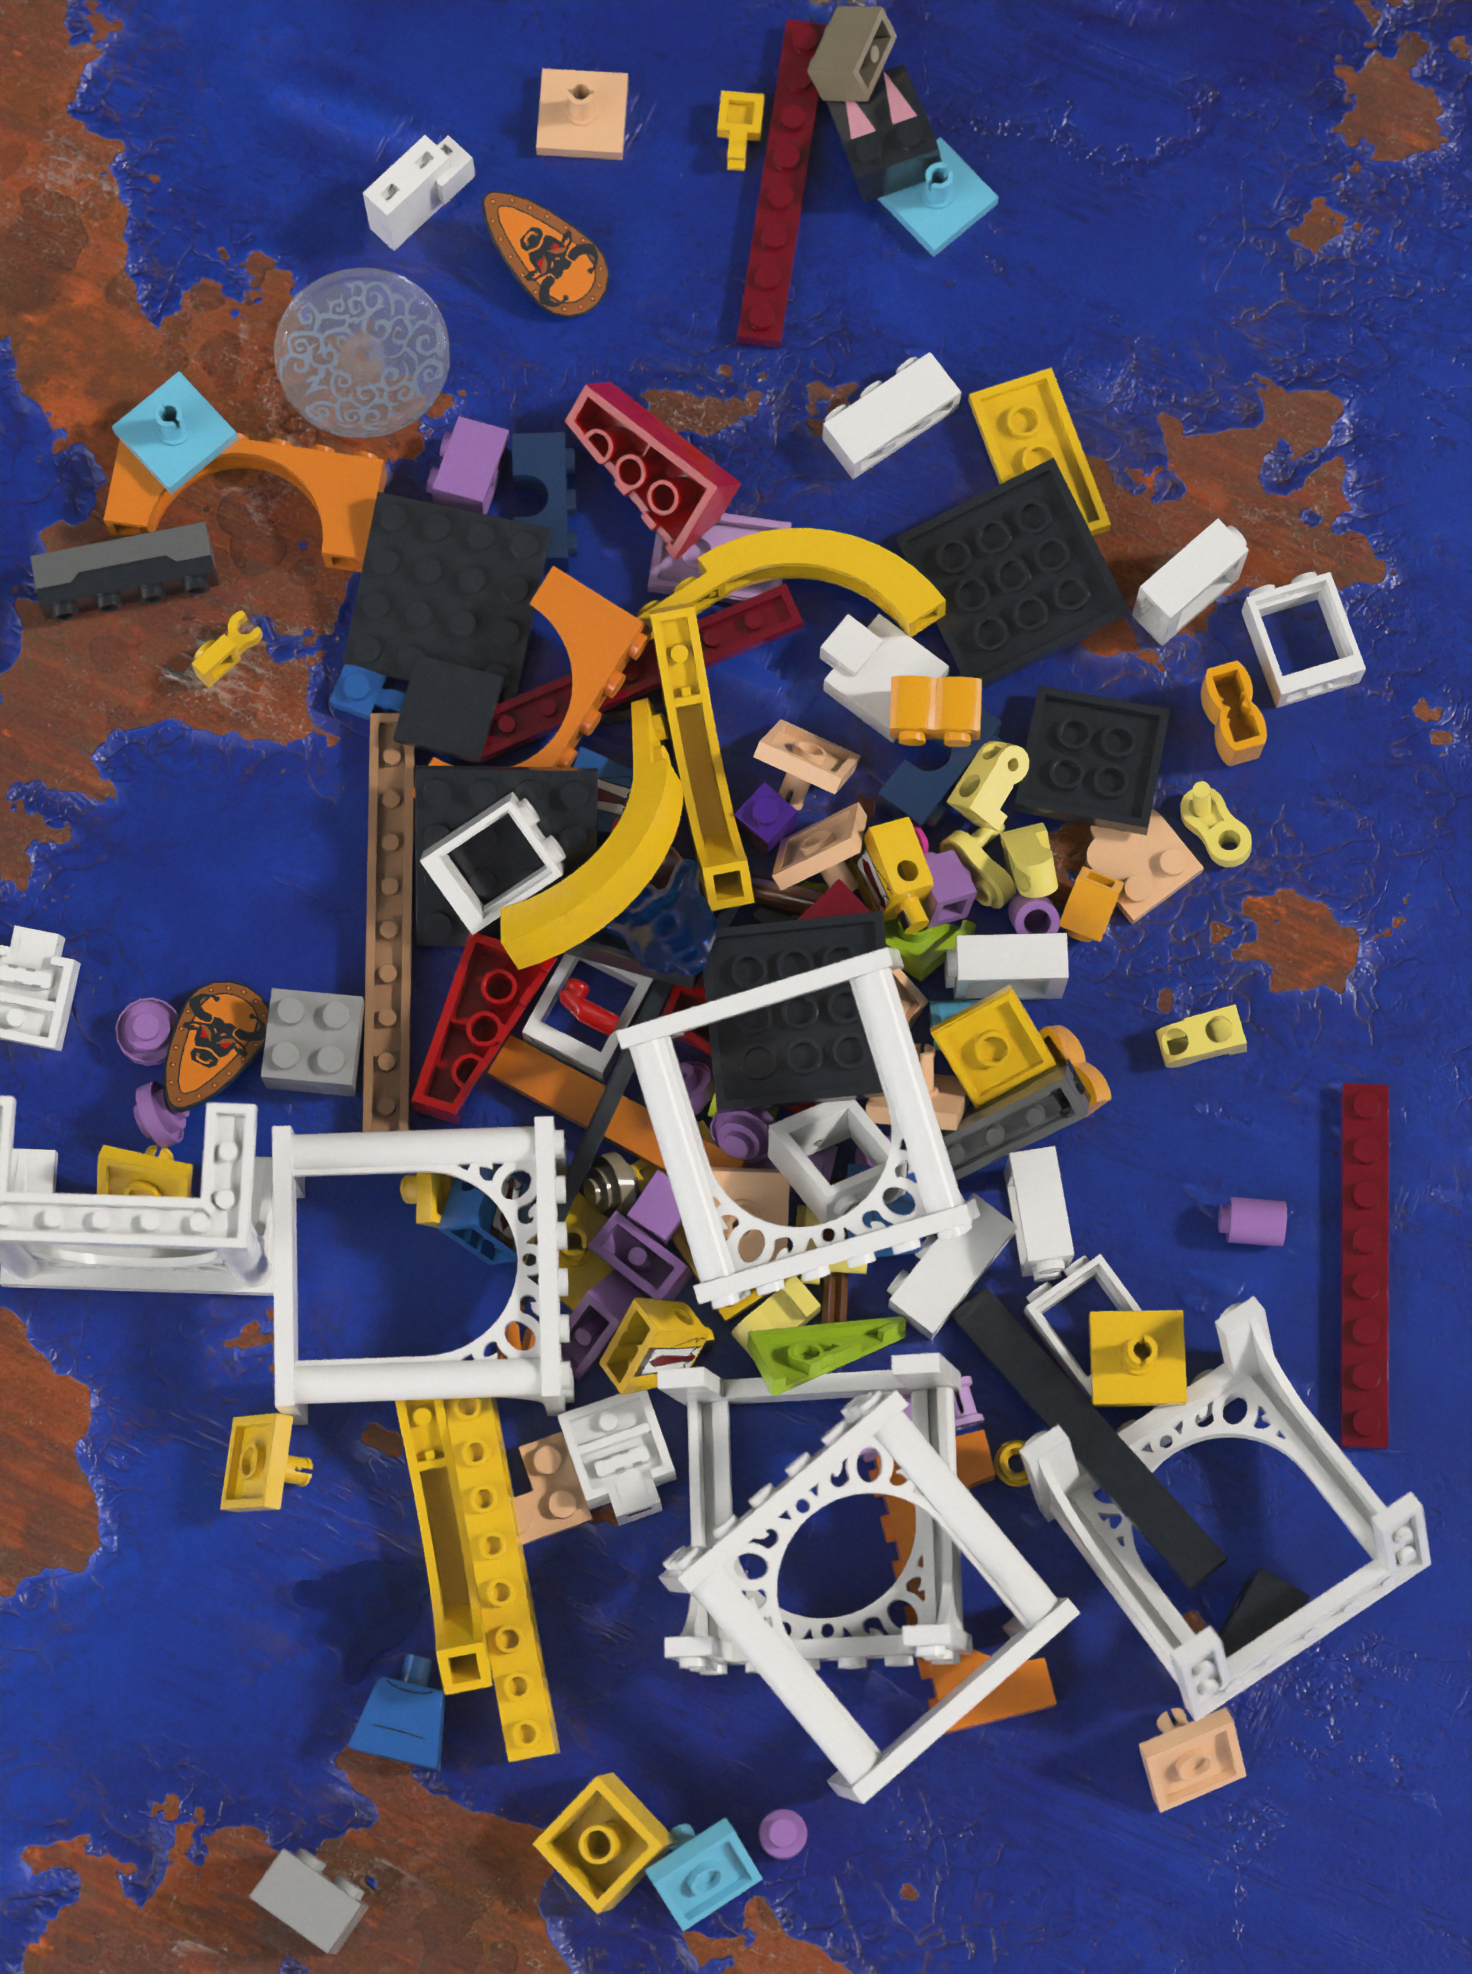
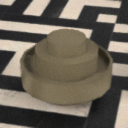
(611, 1184)

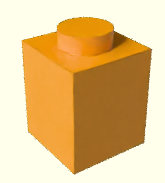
(1090, 905)

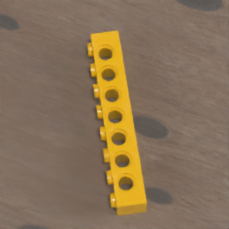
(501, 1578)

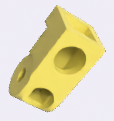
(989, 782)
(1030, 860)
(1202, 1037)
(784, 1309)

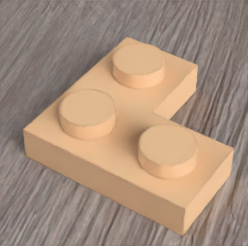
(556, 1496)

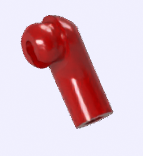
(585, 1011)

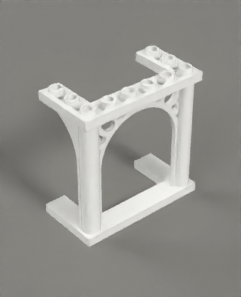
(938, 1201)
(142, 1241)
(527, 1374)
(1390, 1534)
(710, 1578)
(940, 1627)

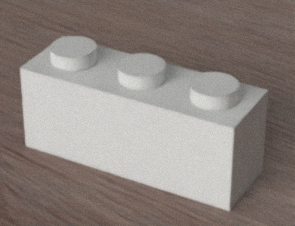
(890, 414)
(949, 1270)

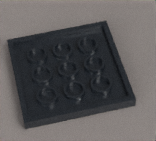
(1015, 575)
(446, 590)
(499, 853)
(802, 1046)

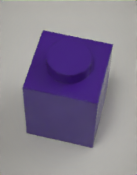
(766, 819)

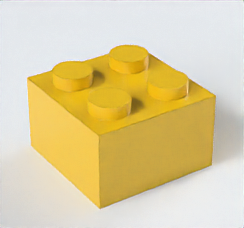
(604, 1842)

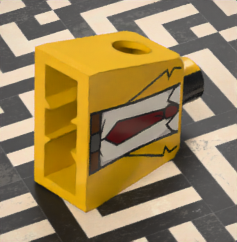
(893, 874)
(652, 1339)

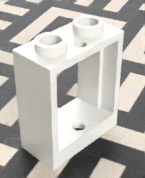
(1190, 581)
(1314, 680)
(456, 888)
(1029, 962)
(568, 1049)
(820, 1128)
(1039, 1213)
(1047, 1296)

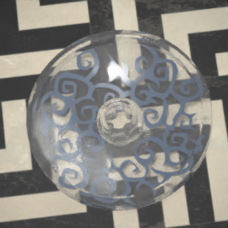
(362, 353)

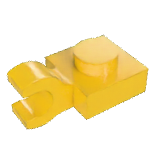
(739, 121)
(219, 656)

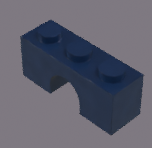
(542, 466)
(923, 793)

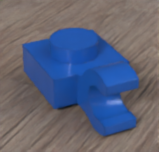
(365, 692)

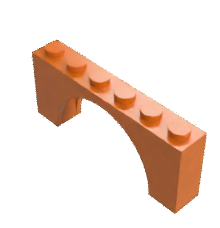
(335, 483)
(599, 646)
(1029, 1685)

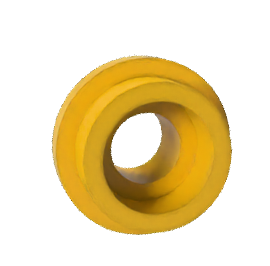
(1001, 1467)

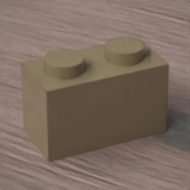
(852, 53)

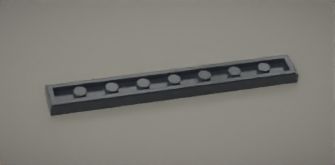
(603, 1115)
(1092, 1439)

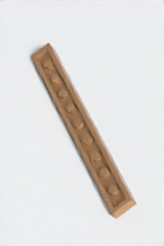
(389, 929)

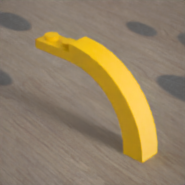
(816, 556)
(698, 758)
(621, 866)
(450, 1570)

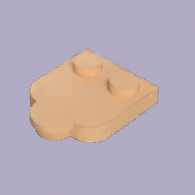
(1148, 865)

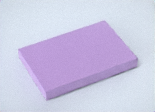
(668, 573)

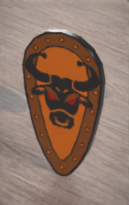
(546, 254)
(213, 1042)

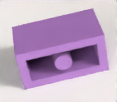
(470, 466)

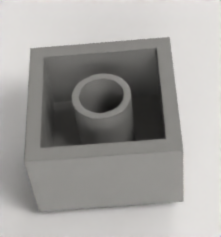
(313, 1042)
(310, 1900)

